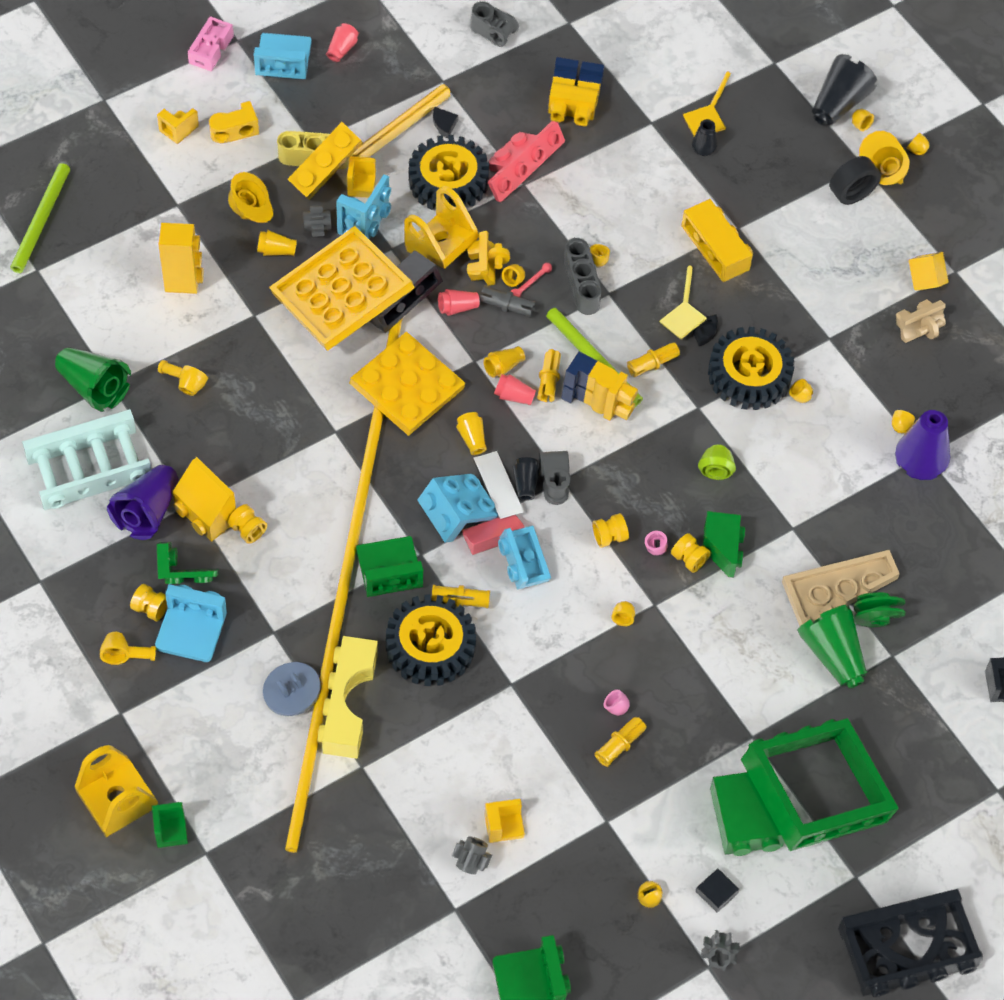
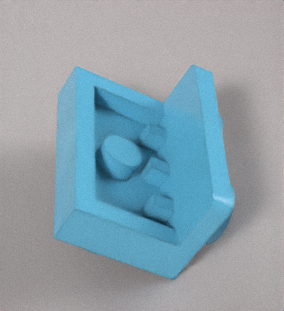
(524, 557)

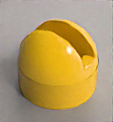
(862, 119)
(919, 145)
(597, 250)
(510, 272)
(801, 391)
(902, 421)
(623, 613)
(653, 898)

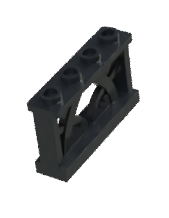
(932, 908)

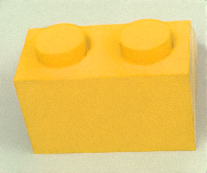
(204, 500)

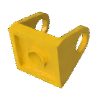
(449, 224)
(110, 775)

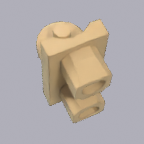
(921, 322)

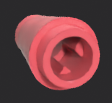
(343, 40)
(457, 301)
(514, 390)

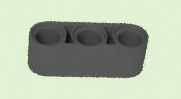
(582, 276)

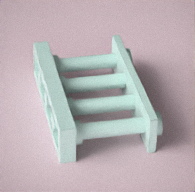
(78, 437)

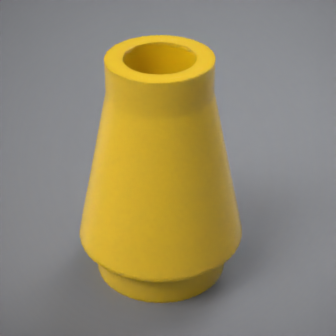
(275, 244)
(503, 361)
(472, 431)

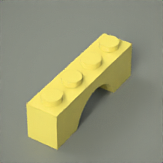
(355, 665)

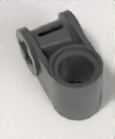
(492, 23)
(555, 476)

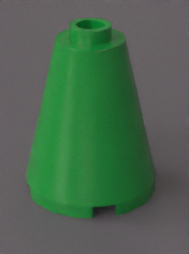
(94, 376)
(836, 645)

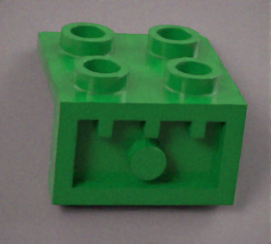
(168, 557)
(389, 566)

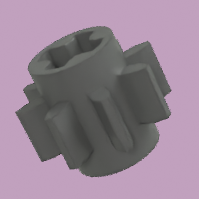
(317, 220)
(471, 855)
(712, 948)

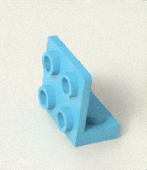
(282, 56)
(366, 215)

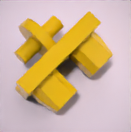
(489, 257)

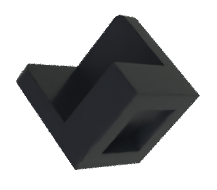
(995, 679)

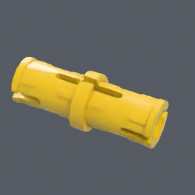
(479, 599)

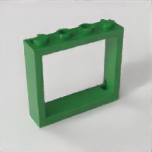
(793, 831)

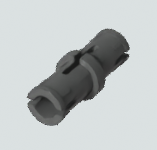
(507, 301)

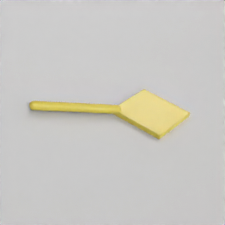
(684, 317)

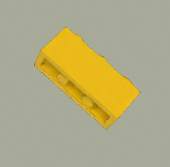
(325, 160)
(717, 240)
(180, 258)

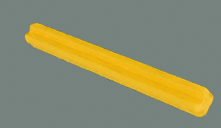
(403, 122)

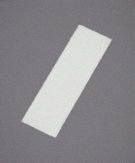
(498, 485)

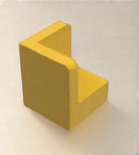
(178, 125)
(361, 176)
(928, 271)
(504, 820)

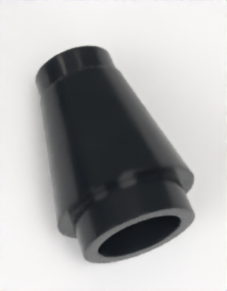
(705, 139)
(526, 477)

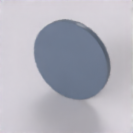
(291, 689)

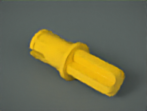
(652, 359)
(549, 376)
(620, 741)

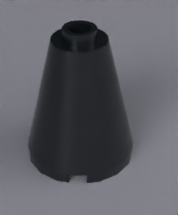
(843, 89)

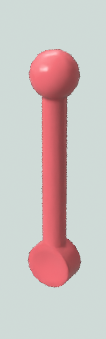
(546, 268)

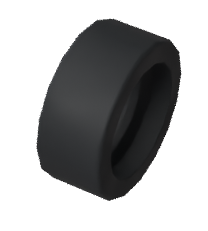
(855, 180)

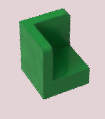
(169, 824)

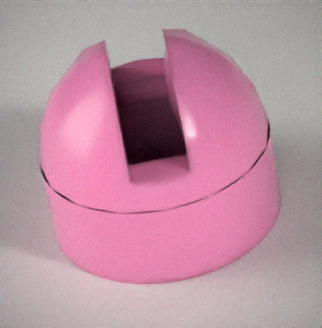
(651, 544)
(617, 703)

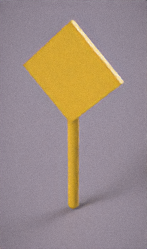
(708, 112)

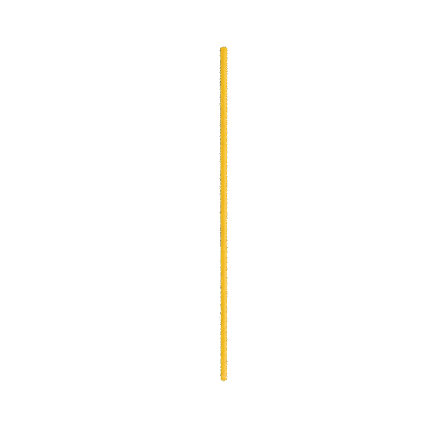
(336, 620)

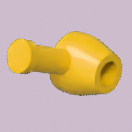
(190, 379)
(116, 650)

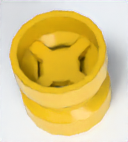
(248, 525)
(610, 530)
(690, 552)
(149, 602)

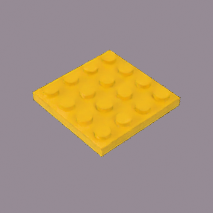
(341, 288)

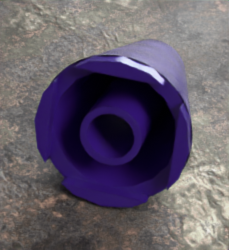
(925, 447)
(143, 502)

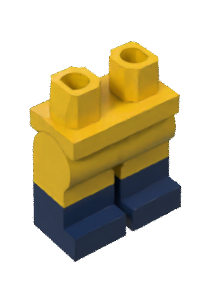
(574, 100)
(599, 387)

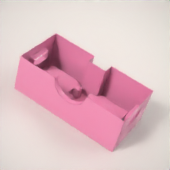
(206, 47)

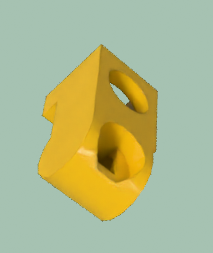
(234, 125)

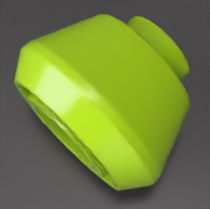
(717, 463)

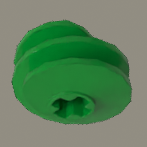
(877, 609)

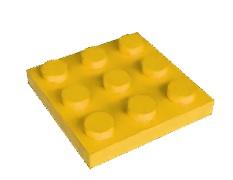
(407, 383)

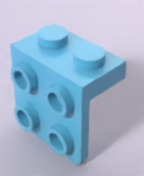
(454, 502)
(191, 623)

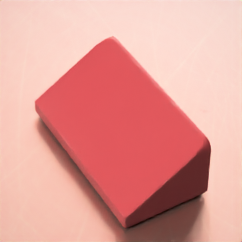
(486, 535)

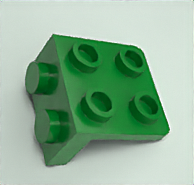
(532, 973)

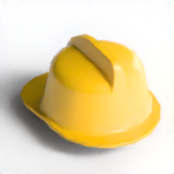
(886, 155)
(250, 198)

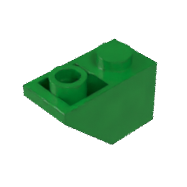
(722, 539)

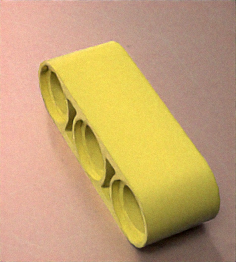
(297, 146)

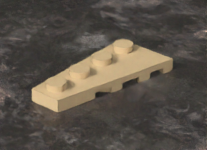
(837, 584)

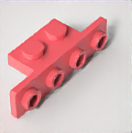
(521, 158)

